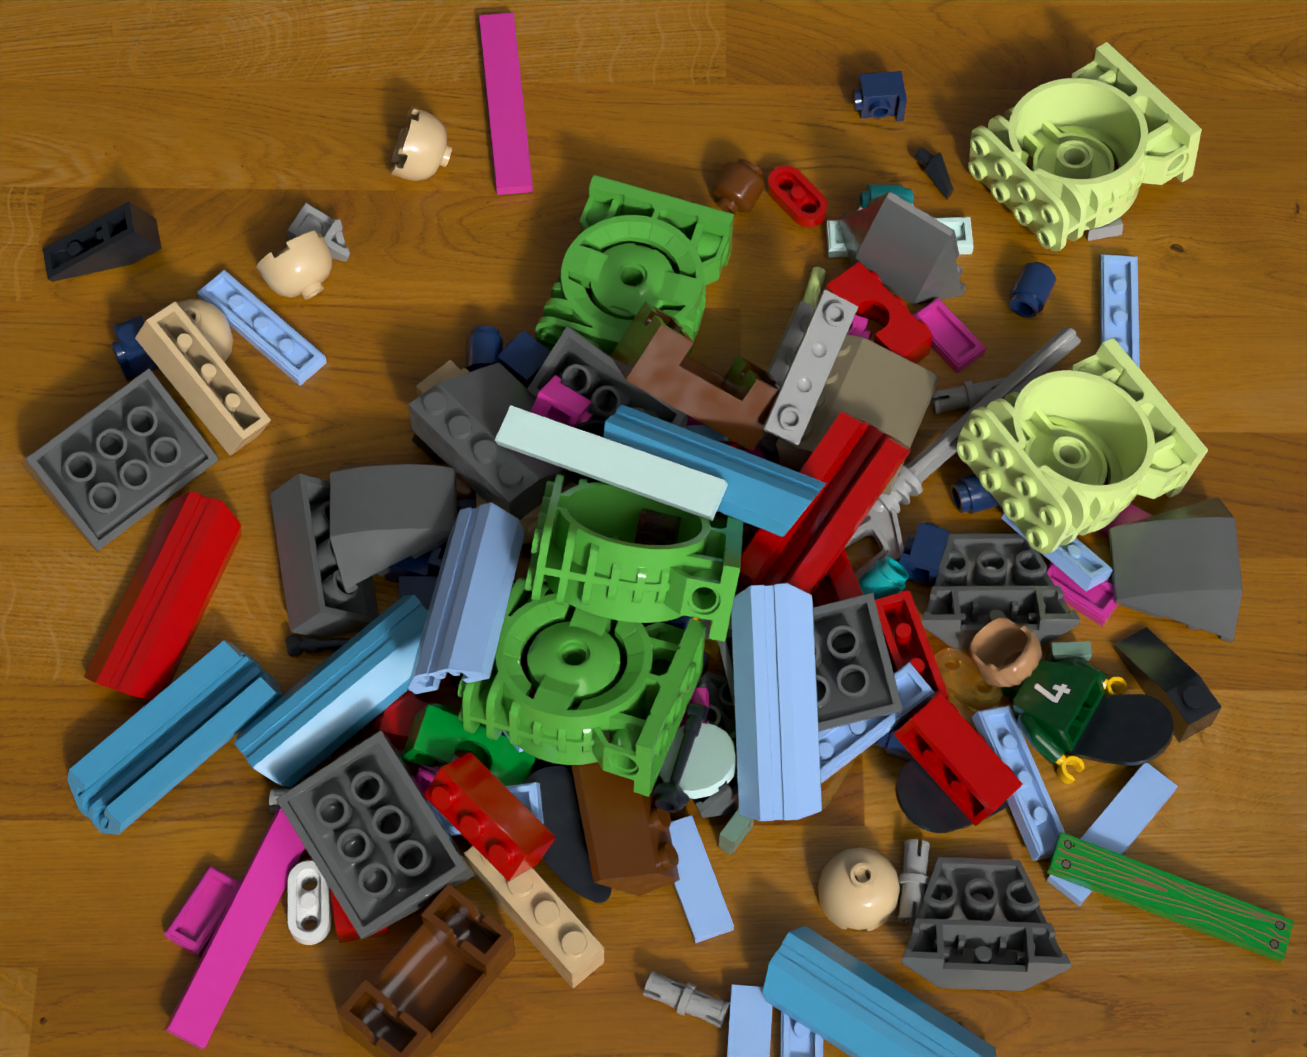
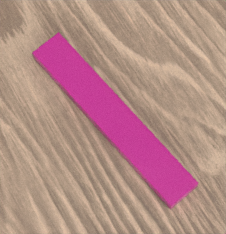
(505, 104)
(237, 934)

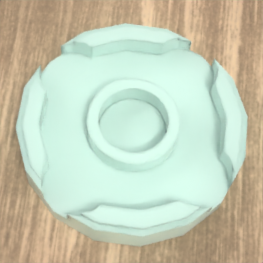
(709, 764)

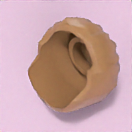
(1005, 652)

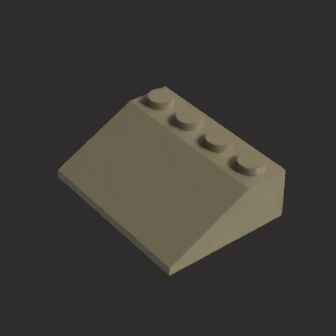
(870, 386)

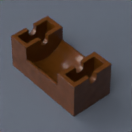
(656, 361)
(429, 980)

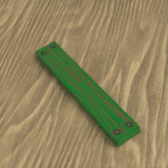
(1170, 897)

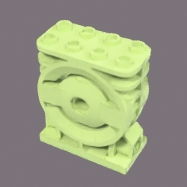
(1073, 135)
(1061, 436)

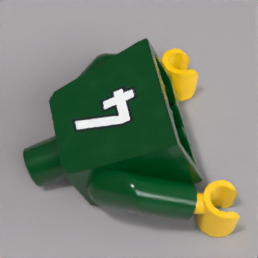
(1057, 706)

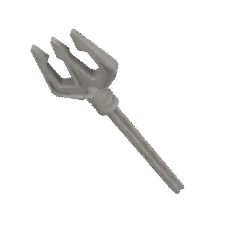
(882, 518)

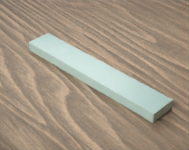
(611, 462)

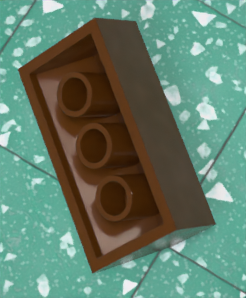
(624, 832)

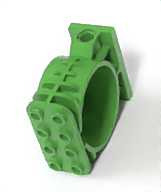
(638, 239)
(593, 564)
(577, 662)

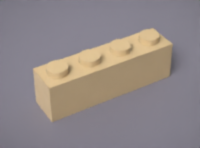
(202, 378)
(542, 919)

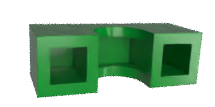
(439, 733)

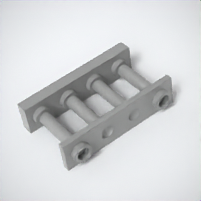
(804, 364)

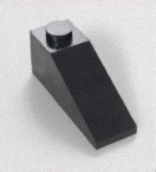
(104, 244)
(1169, 680)

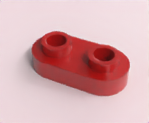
(800, 197)

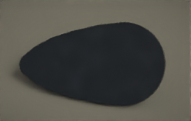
(1126, 731)
(927, 803)
(562, 817)

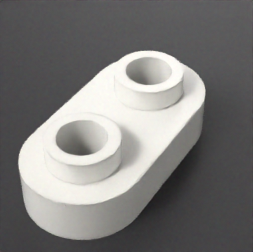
(308, 905)

